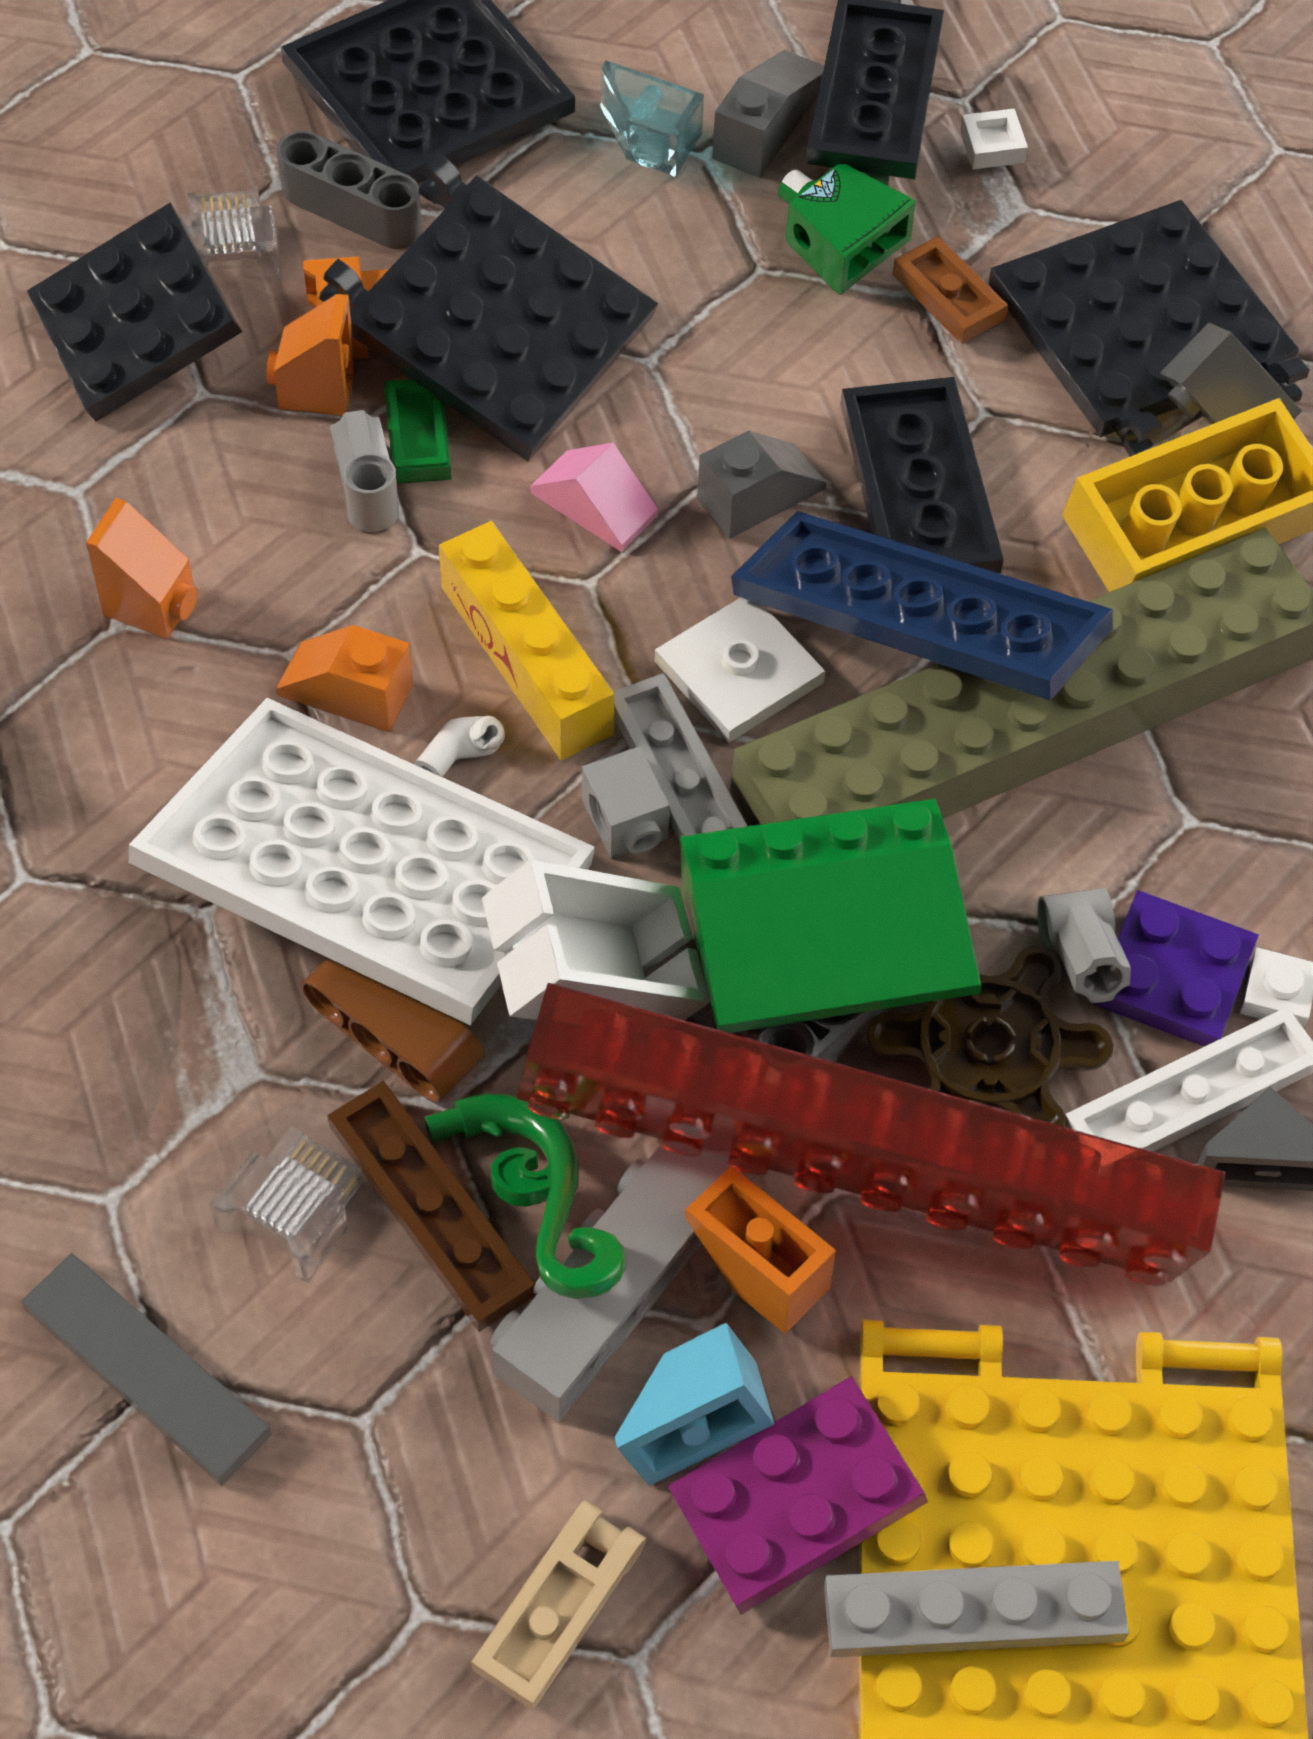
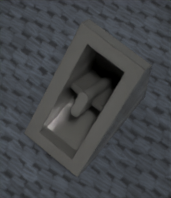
(1264, 1147)

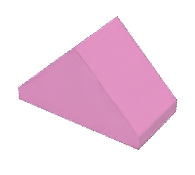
(598, 493)

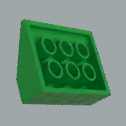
(828, 915)

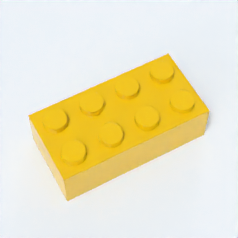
(1195, 495)

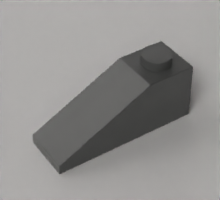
(764, 111)

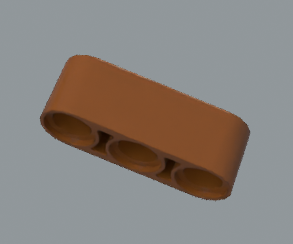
(402, 1033)

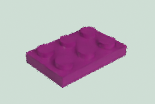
(797, 1494)

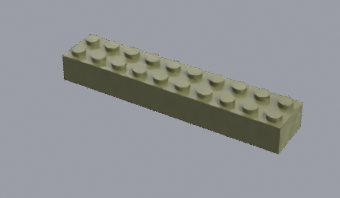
(966, 739)

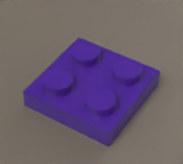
(1181, 969)

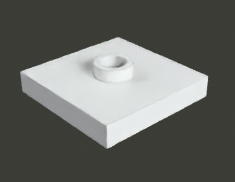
(739, 667)

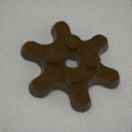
(1018, 1013)

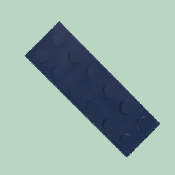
(924, 604)

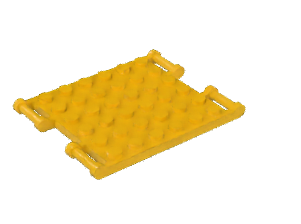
(1080, 1471)

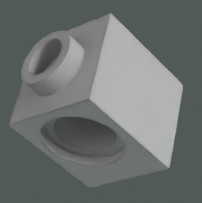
(625, 803)

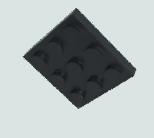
(133, 312)

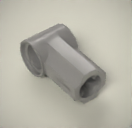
(365, 471)
(1083, 934)

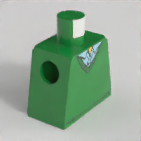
(845, 222)

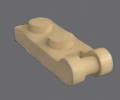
(557, 1606)

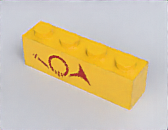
(527, 640)

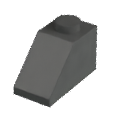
(1220, 378)
(753, 480)

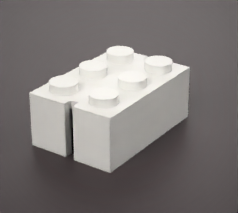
(592, 937)

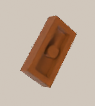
(949, 289)

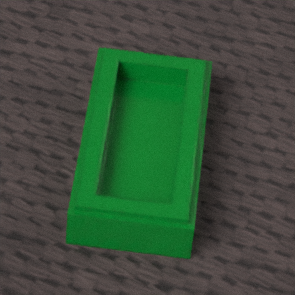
(416, 433)

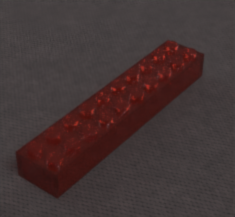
(869, 1137)

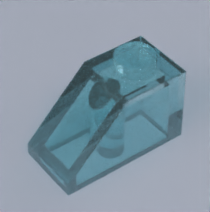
(651, 117)

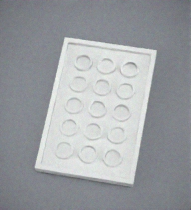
(351, 854)

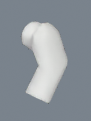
(462, 740)

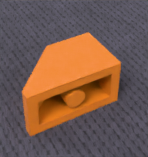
(315, 360)
(140, 572)
(351, 675)
(762, 1249)

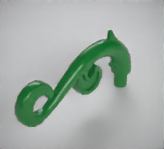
(521, 1186)

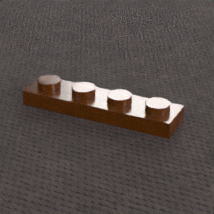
(431, 1206)

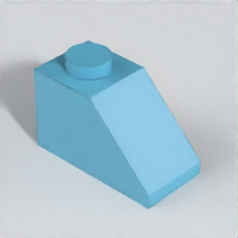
(694, 1406)

